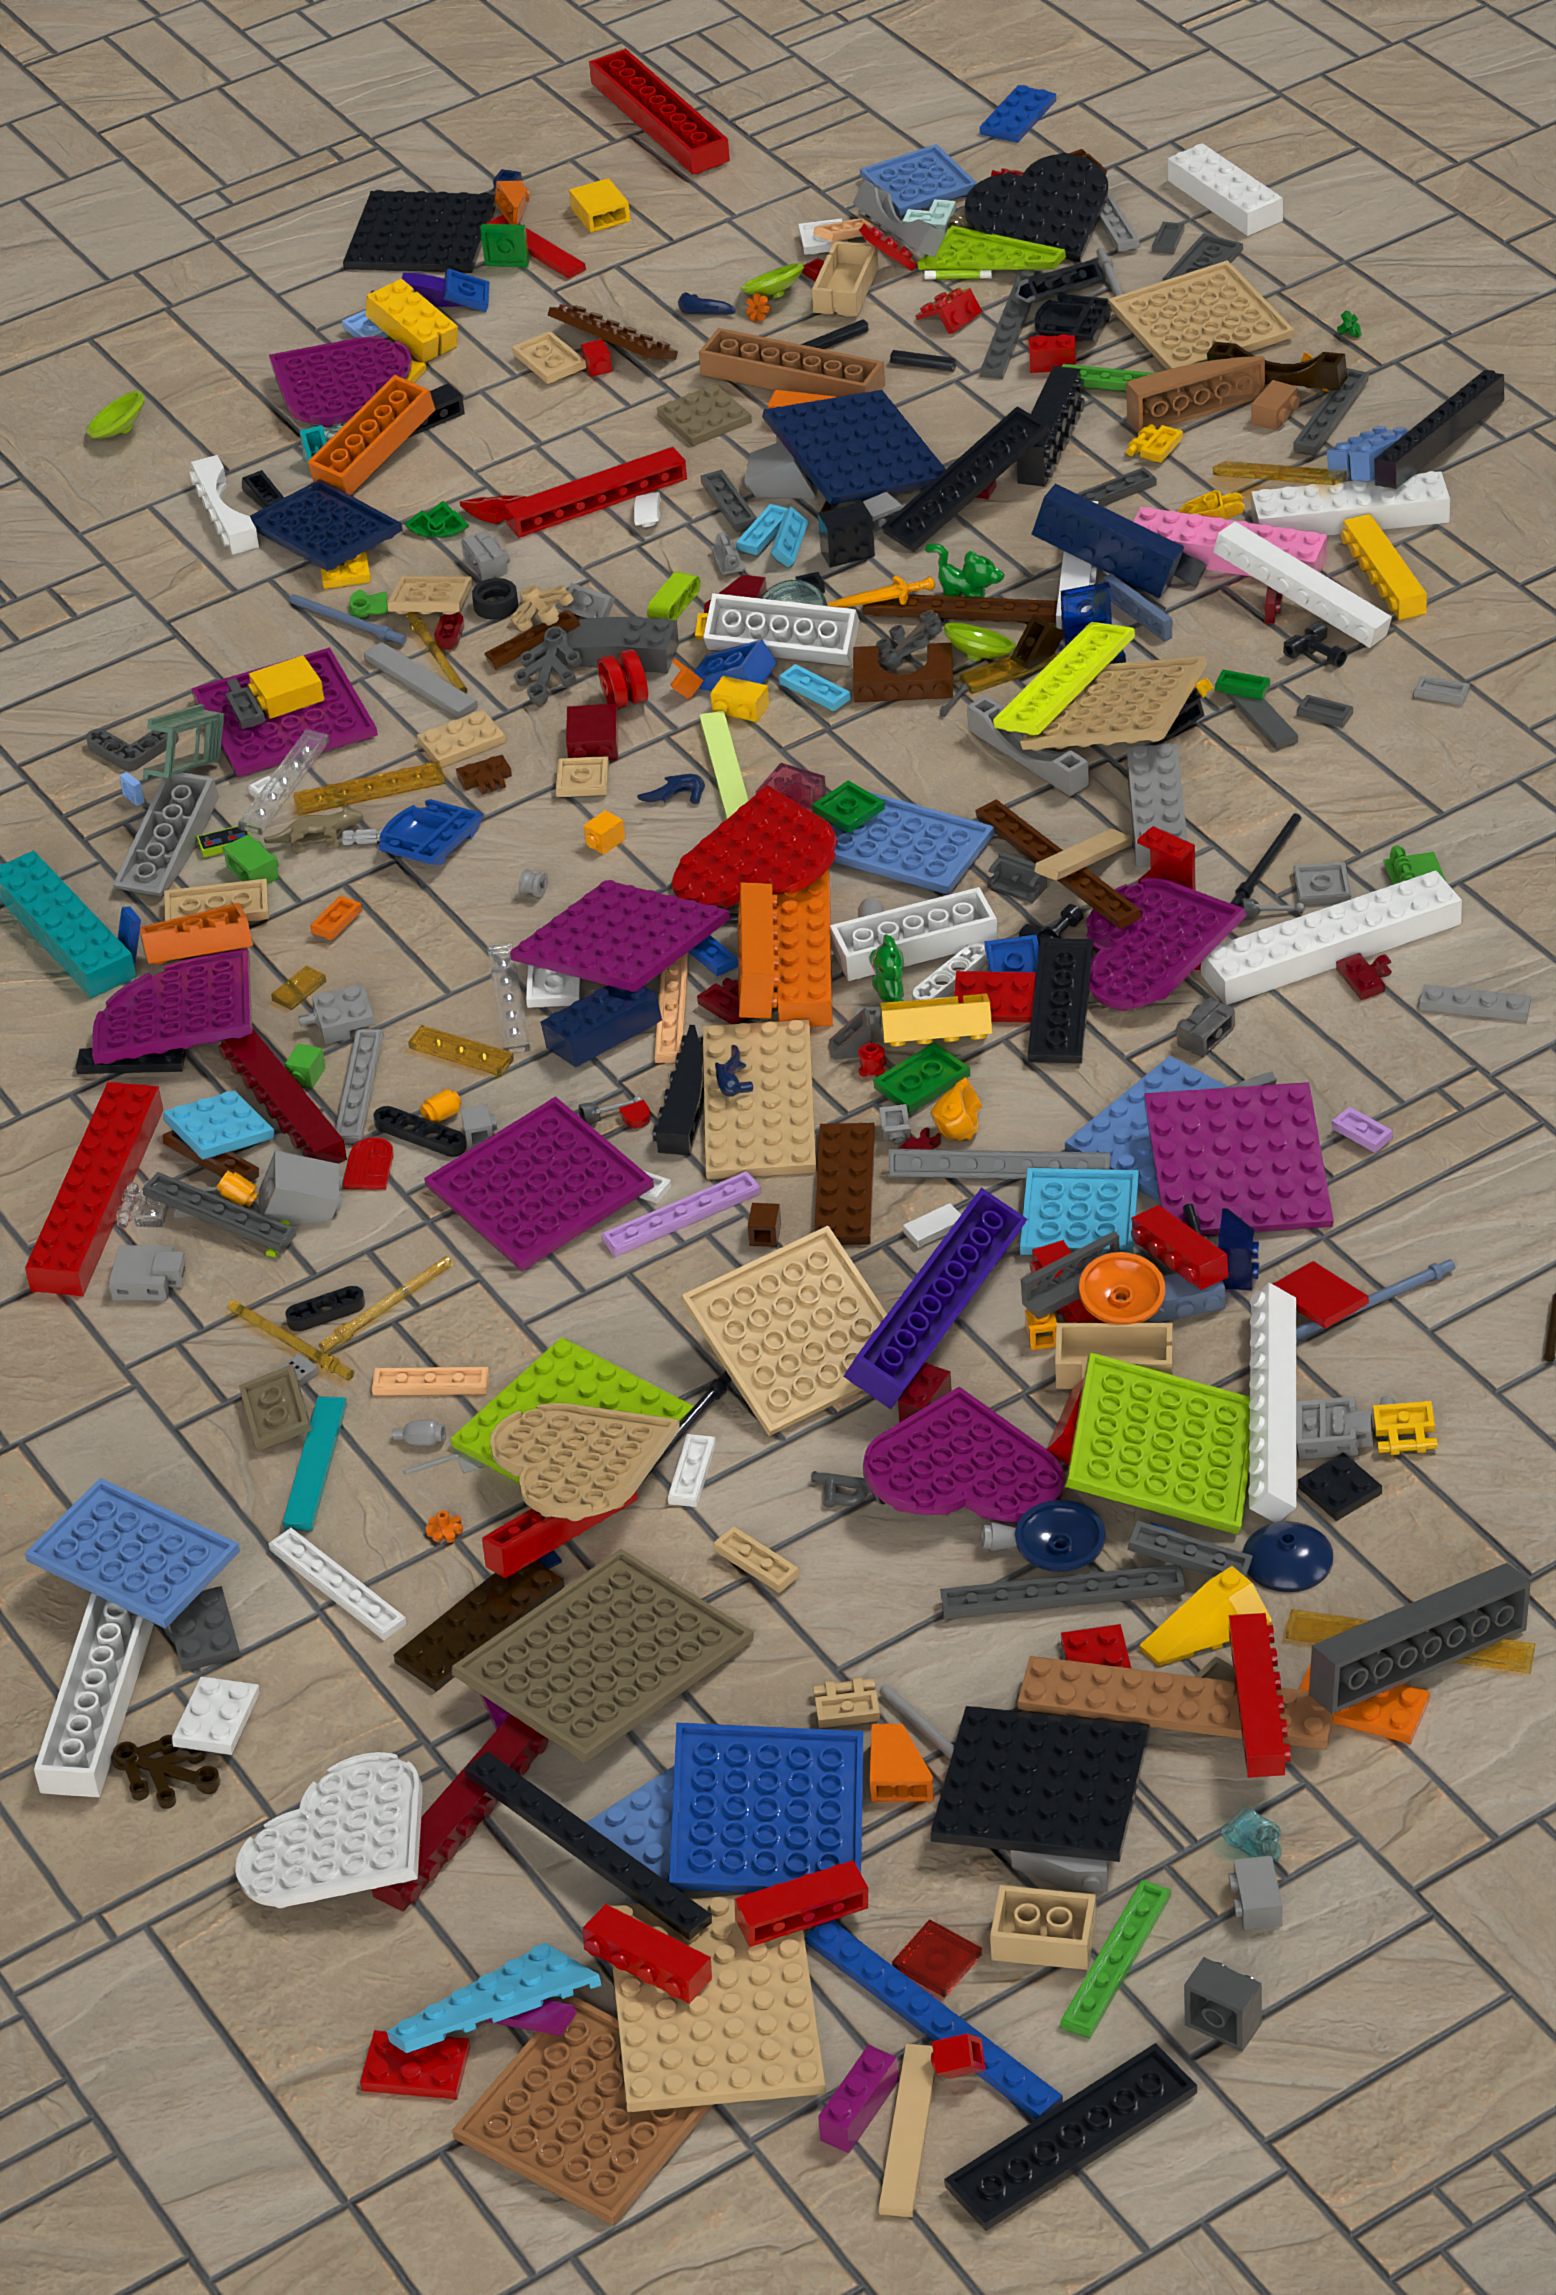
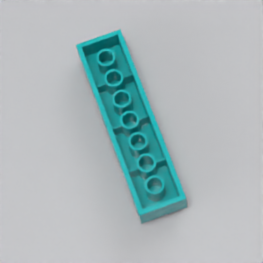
(64, 925)

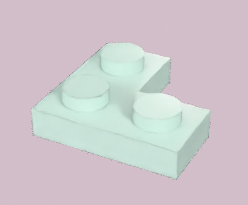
(937, 215)

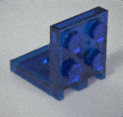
(1075, 621)

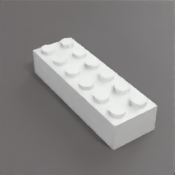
(1225, 189)
(786, 628)
(919, 930)

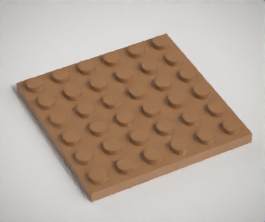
(566, 2120)

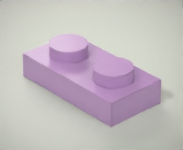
(1362, 1129)

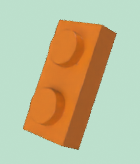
(336, 917)

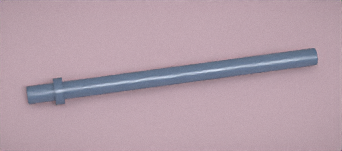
(1433, 1272)

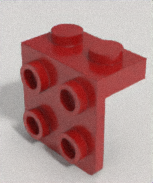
(953, 308)

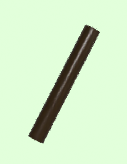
(1550, 1345)

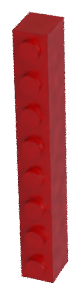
(595, 492)

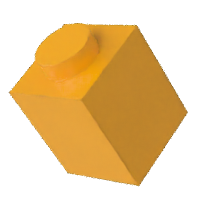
(604, 832)

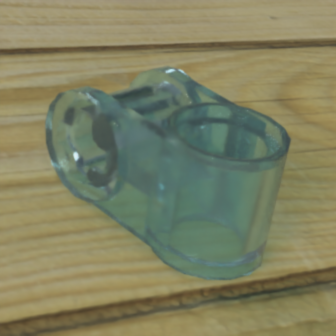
(1253, 1834)

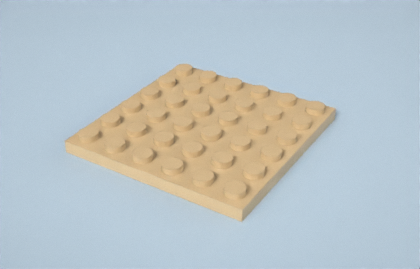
(1192, 311)
(1123, 705)
(789, 1327)

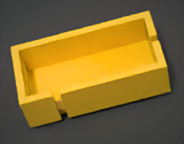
(411, 320)
(935, 1019)

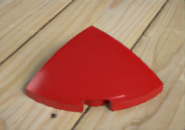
(490, 508)

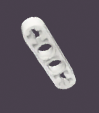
(970, 958)

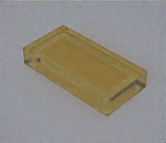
(298, 987)

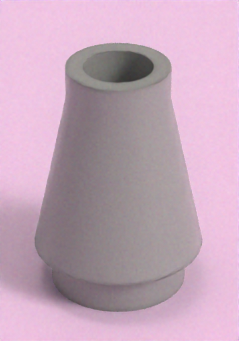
(997, 1537)

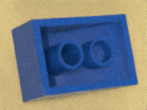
(745, 662)

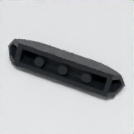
(1060, 281)

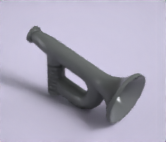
(833, 1480)

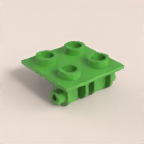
(1407, 867)

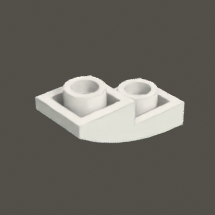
(647, 509)

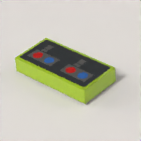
(213, 842)

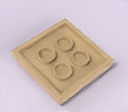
(429, 594)

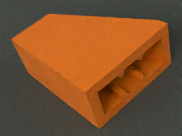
(897, 1767)

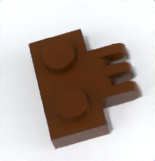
(485, 774)

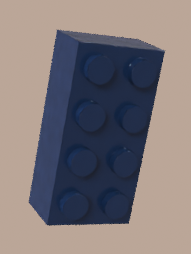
(599, 1023)

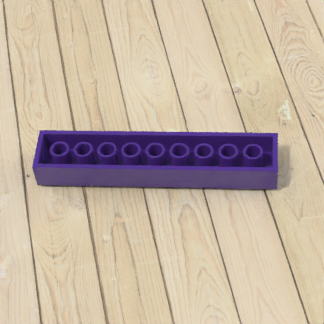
(935, 1298)

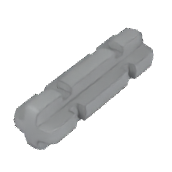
(362, 836)

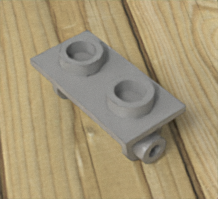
(727, 555)

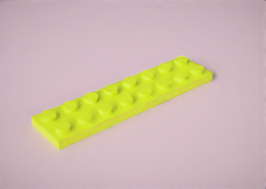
(1064, 678)

